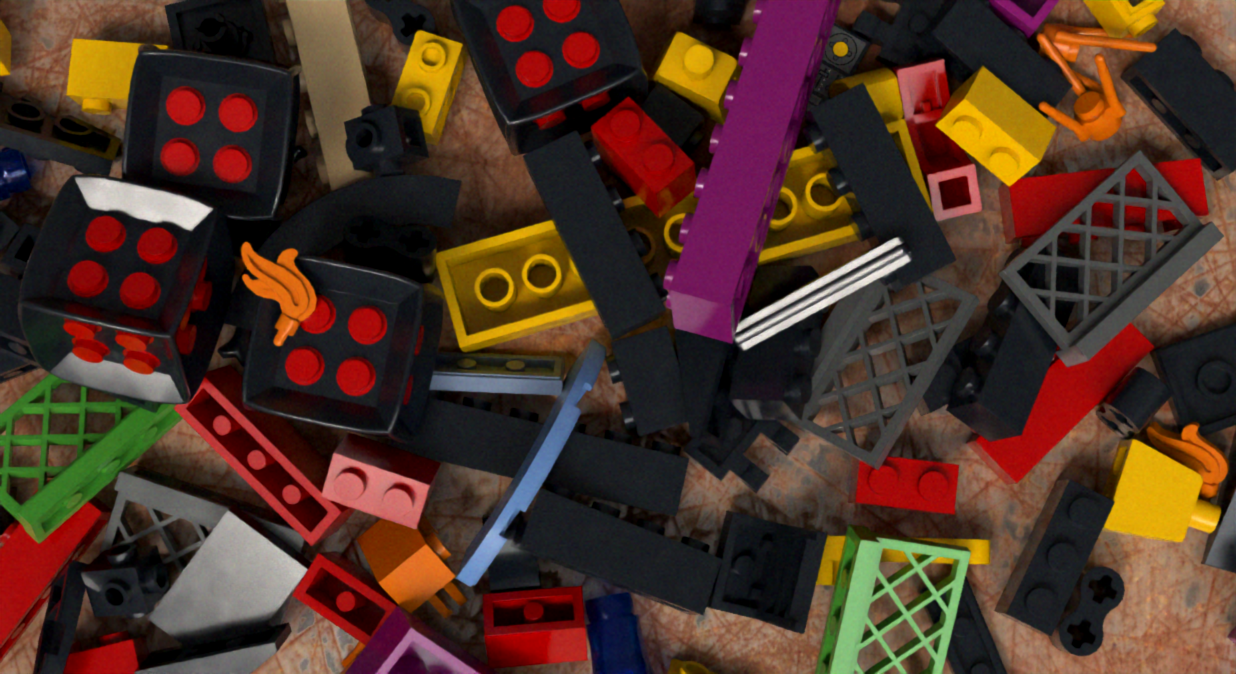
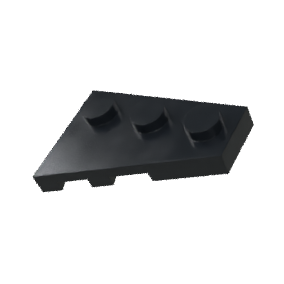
(59, 139)

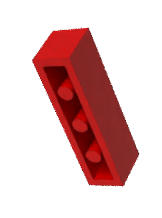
(1039, 201)
(1061, 404)
(266, 455)
(31, 567)

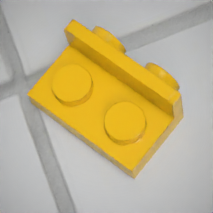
(431, 81)

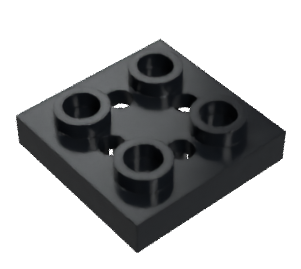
(201, 24)

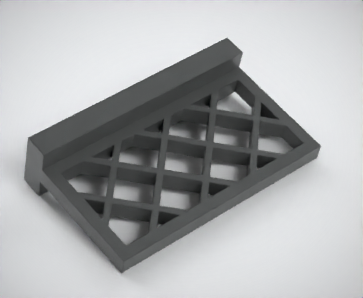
(1127, 296)
(847, 330)
(190, 503)

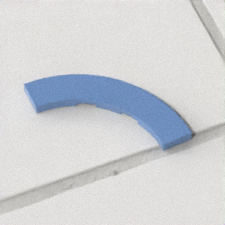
(535, 466)

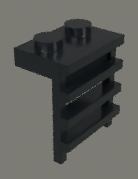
(767, 570)

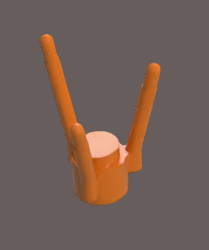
(1069, 38)
(1095, 114)

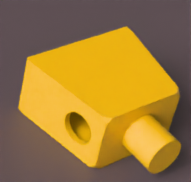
(695, 74)
(1155, 496)

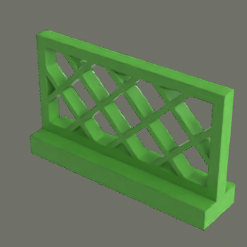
(91, 469)
(856, 590)

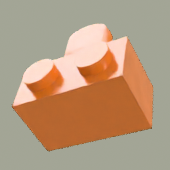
(411, 564)

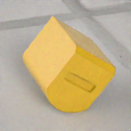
(882, 88)

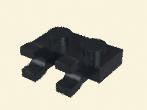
(898, 39)
(738, 438)

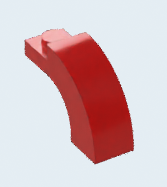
(943, 163)

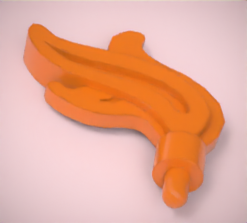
(281, 283)
(1194, 453)

